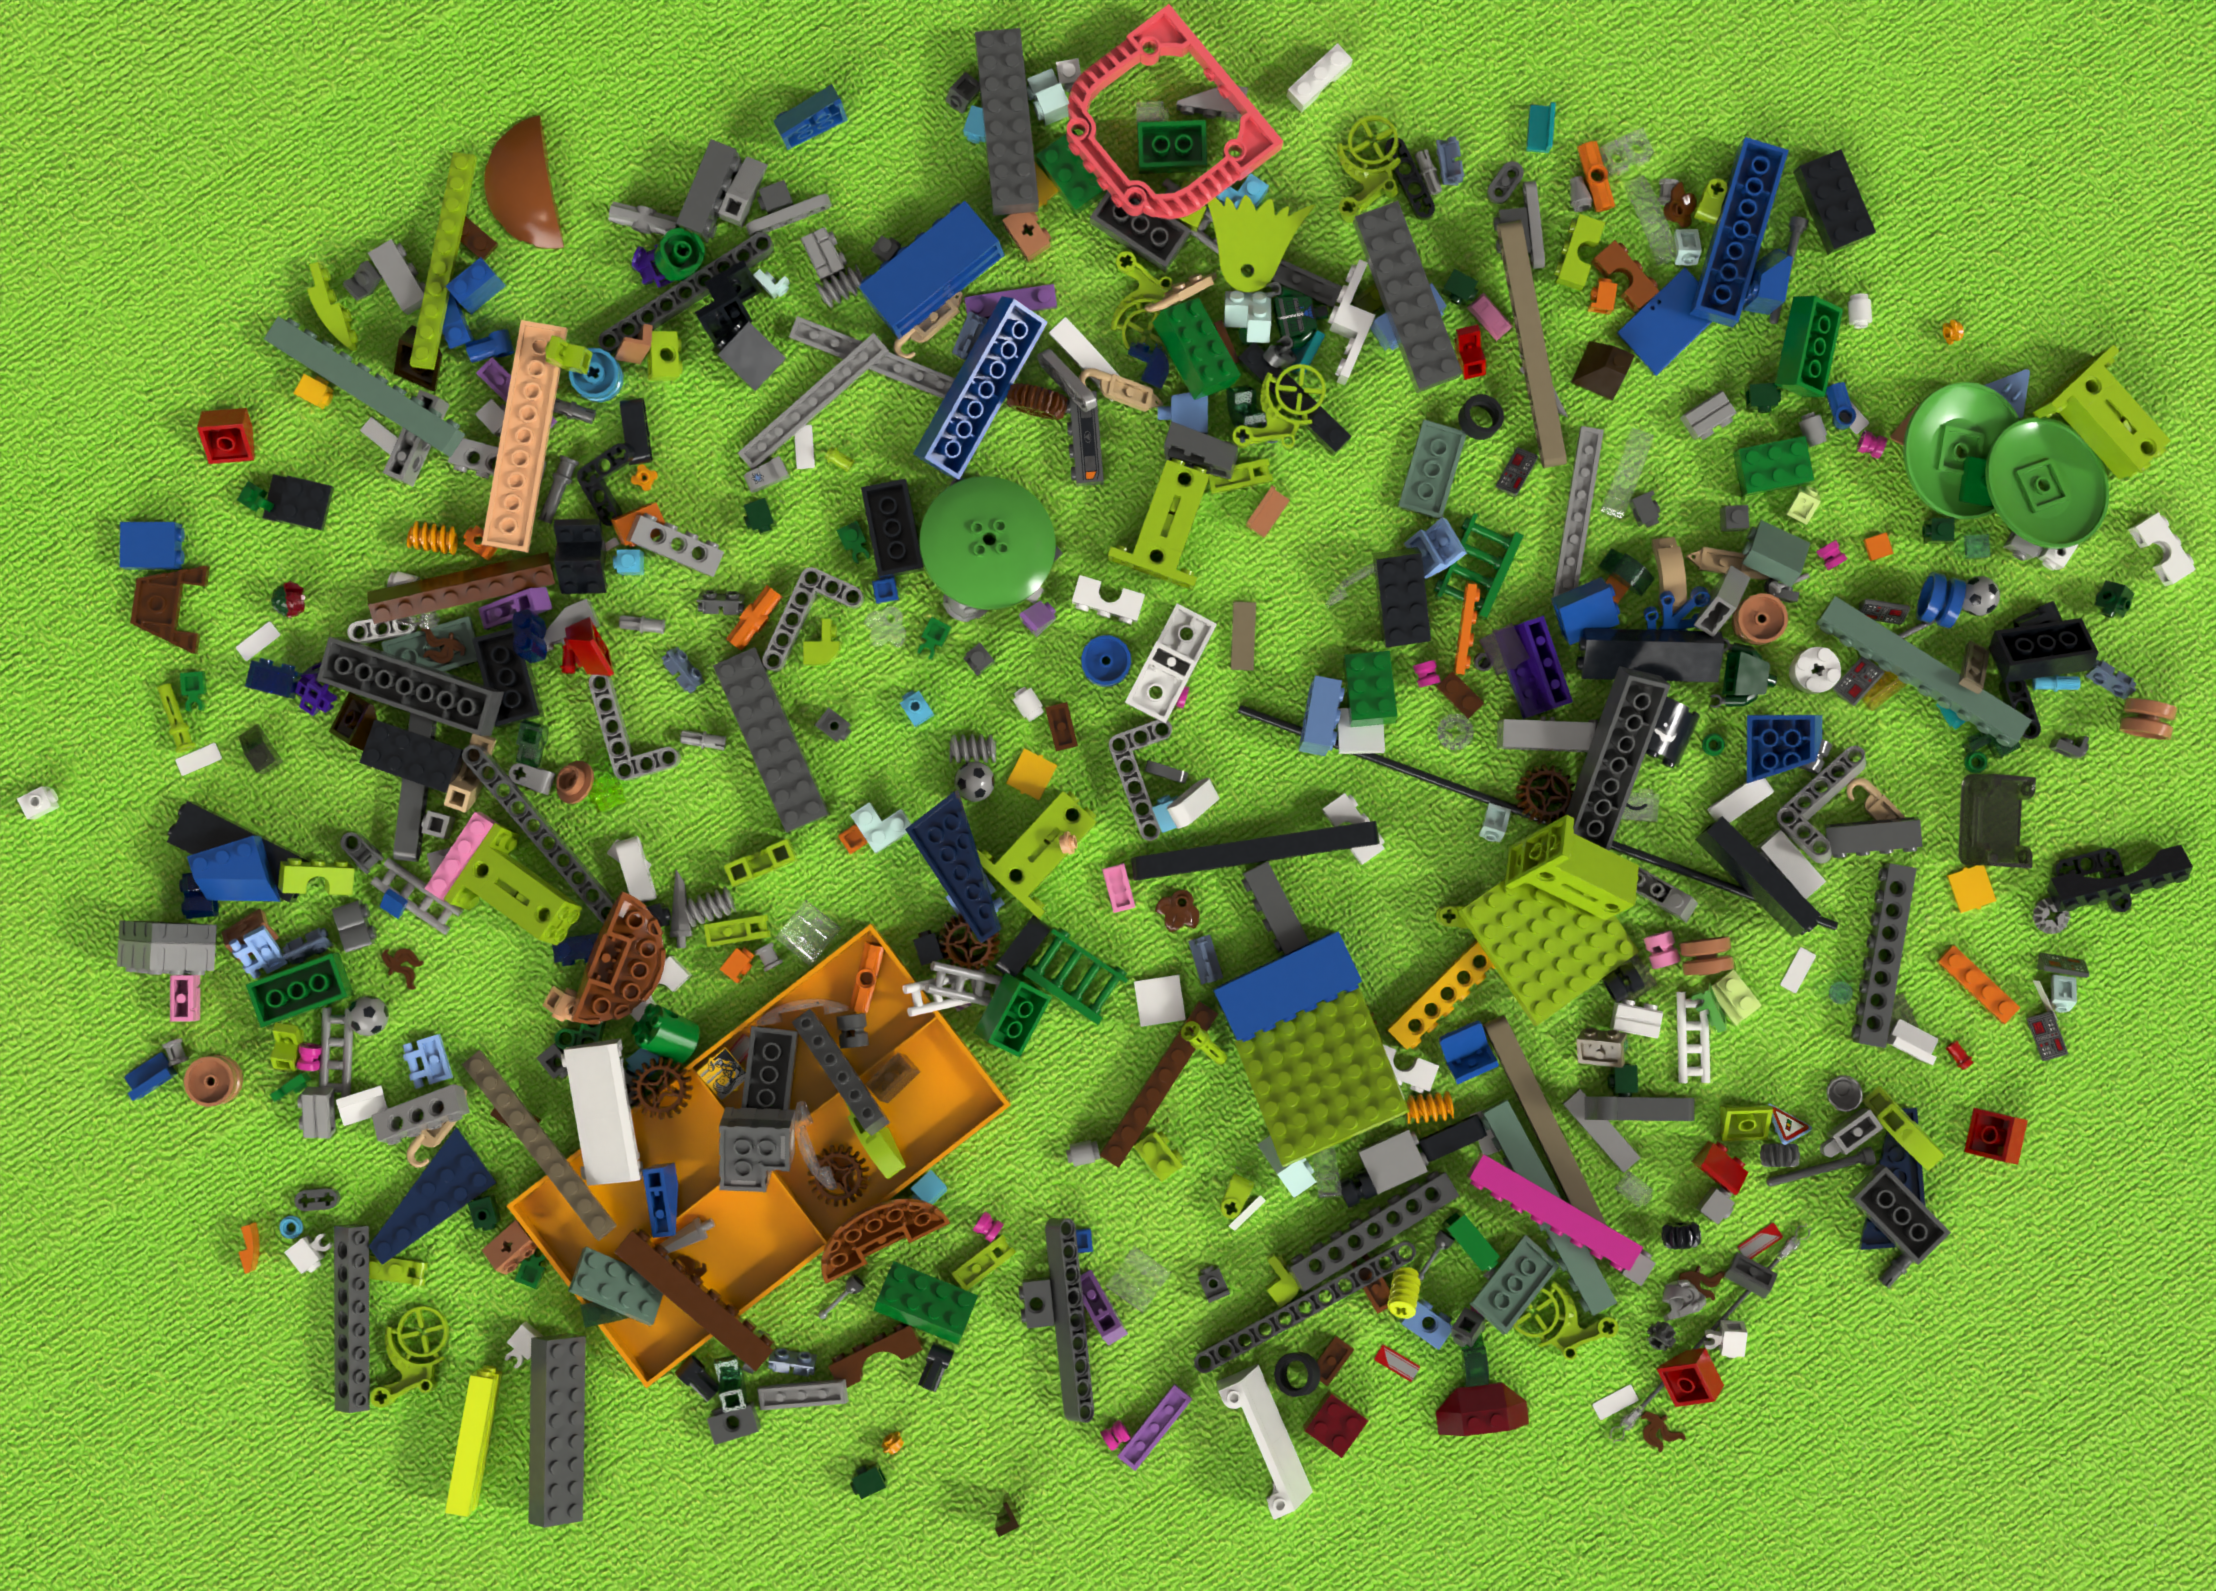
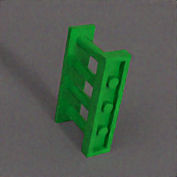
(1500, 563)
(1055, 986)

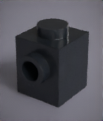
(661, 913)
(928, 947)

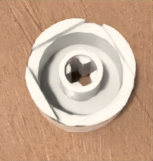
(1828, 670)

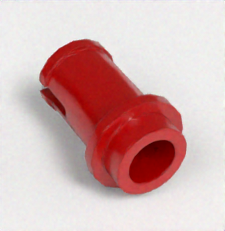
(568, 662)
(1959, 1055)

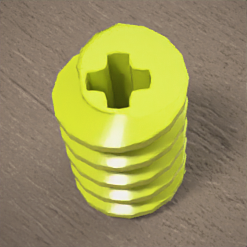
(1404, 1292)

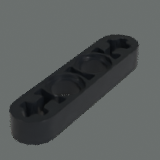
(1412, 177)

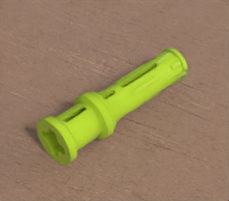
(176, 730)
(1200, 1040)

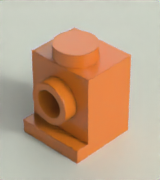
(1603, 297)
(471, 536)
(738, 964)

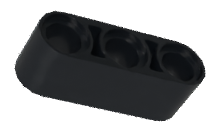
(636, 429)
(2021, 695)
(1023, 947)
(1452, 1137)

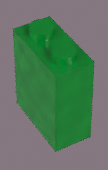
(1471, 1241)

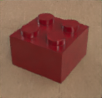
(1335, 1423)

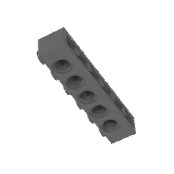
(840, 1072)

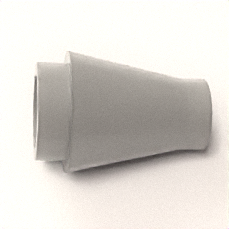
(1580, 196)

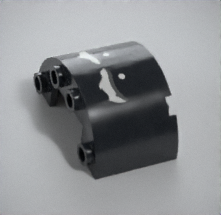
(1672, 733)

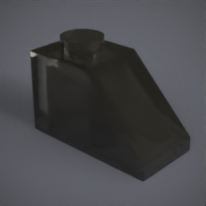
(259, 750)

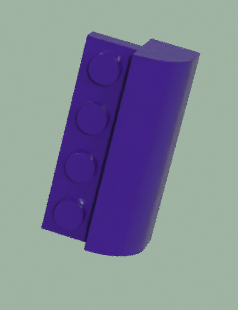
(1539, 680)

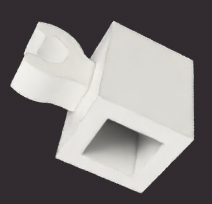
(307, 1253)
(1730, 1338)
(522, 1343)

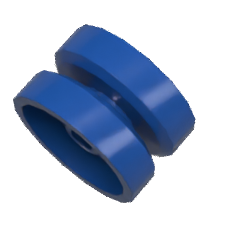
(1941, 600)
(1109, 674)

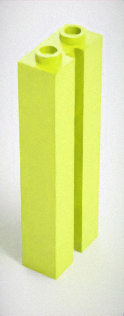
(473, 1441)

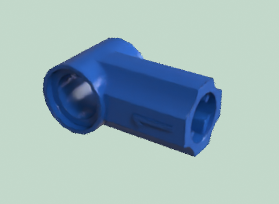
(496, 345)
(1840, 403)

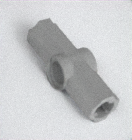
(641, 218)

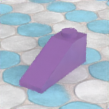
(502, 611)
(1038, 617)
(1101, 1309)

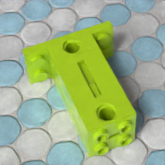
(2107, 417)
(1167, 525)
(1039, 850)
(1573, 870)
(513, 889)

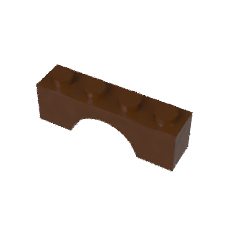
(902, 1342)

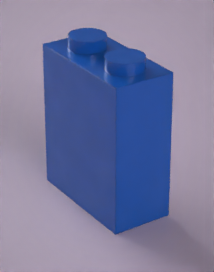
(475, 285)
(151, 545)
(1586, 607)

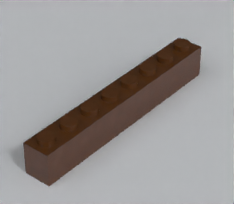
(460, 588)
(1155, 1089)
(695, 1299)

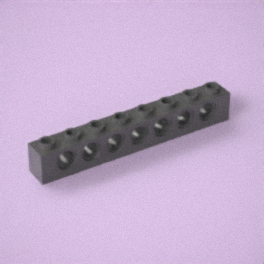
(1897, 923)
(1443, 1194)
(351, 1317)

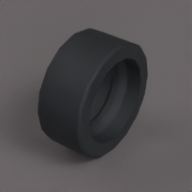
(1470, 427)
(1281, 1374)

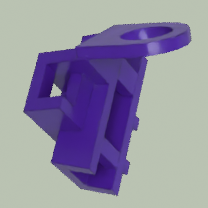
(642, 263)
(319, 701)

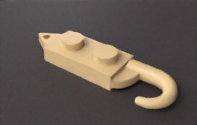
(1182, 291)
(930, 326)
(1123, 390)
(1720, 561)
(1876, 803)
(428, 1138)

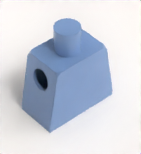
(1186, 412)

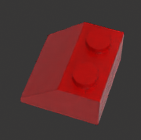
(226, 435)
(589, 648)
(1996, 1136)
(1721, 1167)
(1691, 1378)

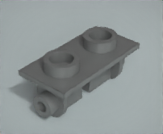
(712, 600)

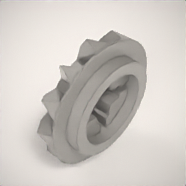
(2041, 912)

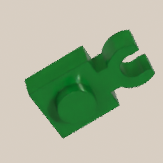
(853, 538)
(935, 634)
(193, 685)
(295, 1085)
(531, 1271)

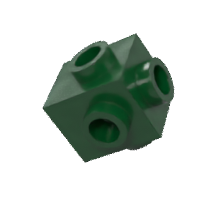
(2114, 599)

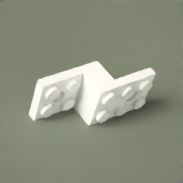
(1350, 321)
(1170, 663)

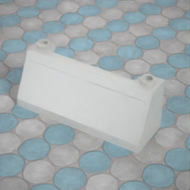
(602, 1112)
(1251, 1392)

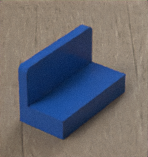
(149, 1076)

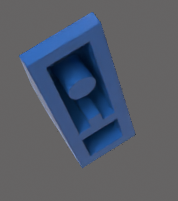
(455, 325)
(661, 1196)

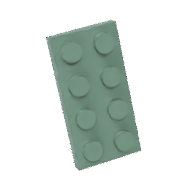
(1432, 469)
(415, 645)
(1514, 1284)
(615, 1286)

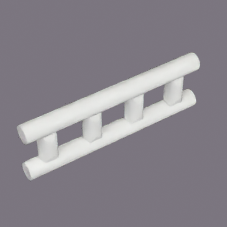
(939, 1003)
(1684, 1048)

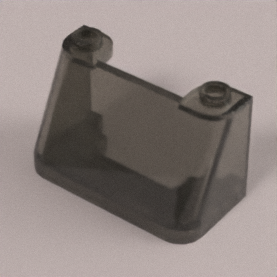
(1993, 820)

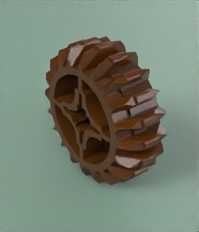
(1037, 401)
(1536, 793)
(960, 941)
(672, 1091)
(844, 1185)

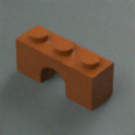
(1616, 259)

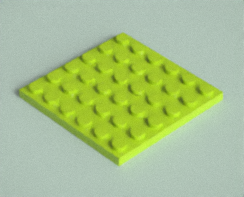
(1545, 945)
(1322, 1077)

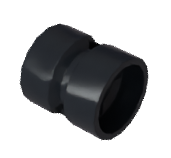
(1617, 987)
(1366, 1188)

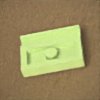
(1735, 997)

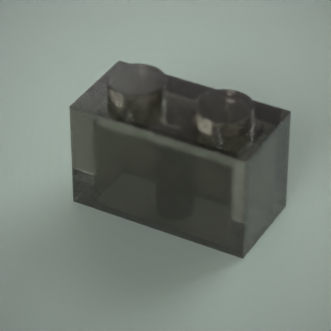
(892, 1077)

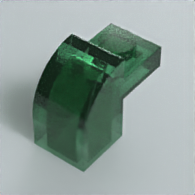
(1243, 406)
(1627, 571)
(1977, 741)
(531, 743)
(595, 1314)
(1475, 1363)
(731, 1383)

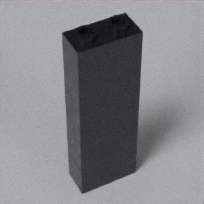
(1666, 653)
(204, 829)
(1758, 877)

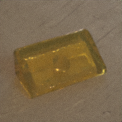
(1883, 690)

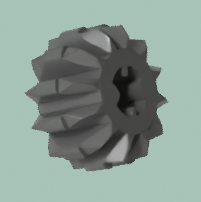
(1779, 1155)

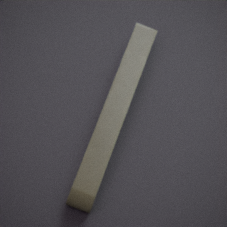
(1531, 343)
(1541, 1117)

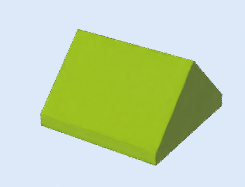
(1745, 1122)

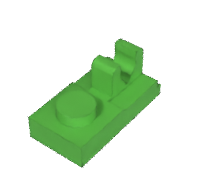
(1716, 1016)

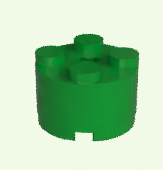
(679, 254)

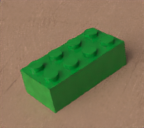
(1809, 346)
(1196, 348)
(299, 990)
(925, 1302)

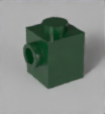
(1460, 288)
(1762, 397)
(759, 516)
(1938, 531)
(1624, 1080)
(484, 1212)
(868, 1480)

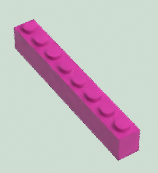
(1555, 1212)

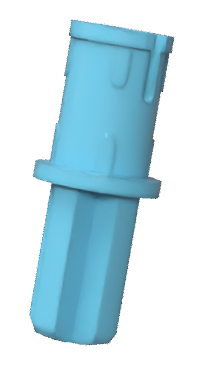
(2056, 683)

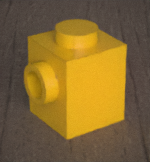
(314, 391)

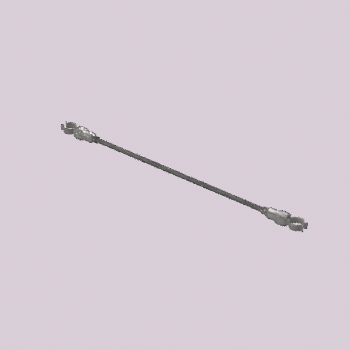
(1629, 1420)

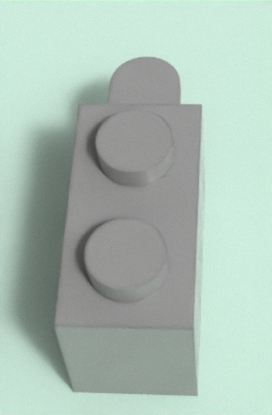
(1851, 1133)

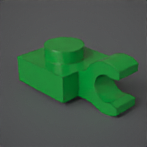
(254, 497)

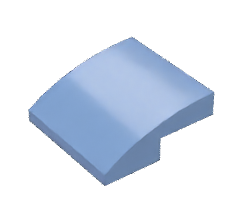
(1438, 547)

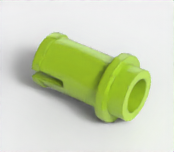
(839, 459)

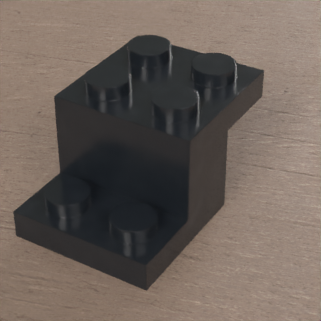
(729, 292)
(299, 502)
(580, 556)

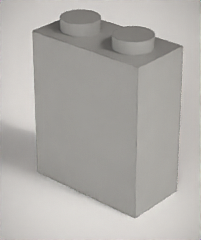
(1723, 601)
(1393, 1160)

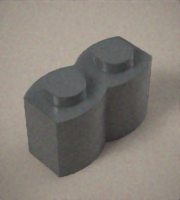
(354, 925)

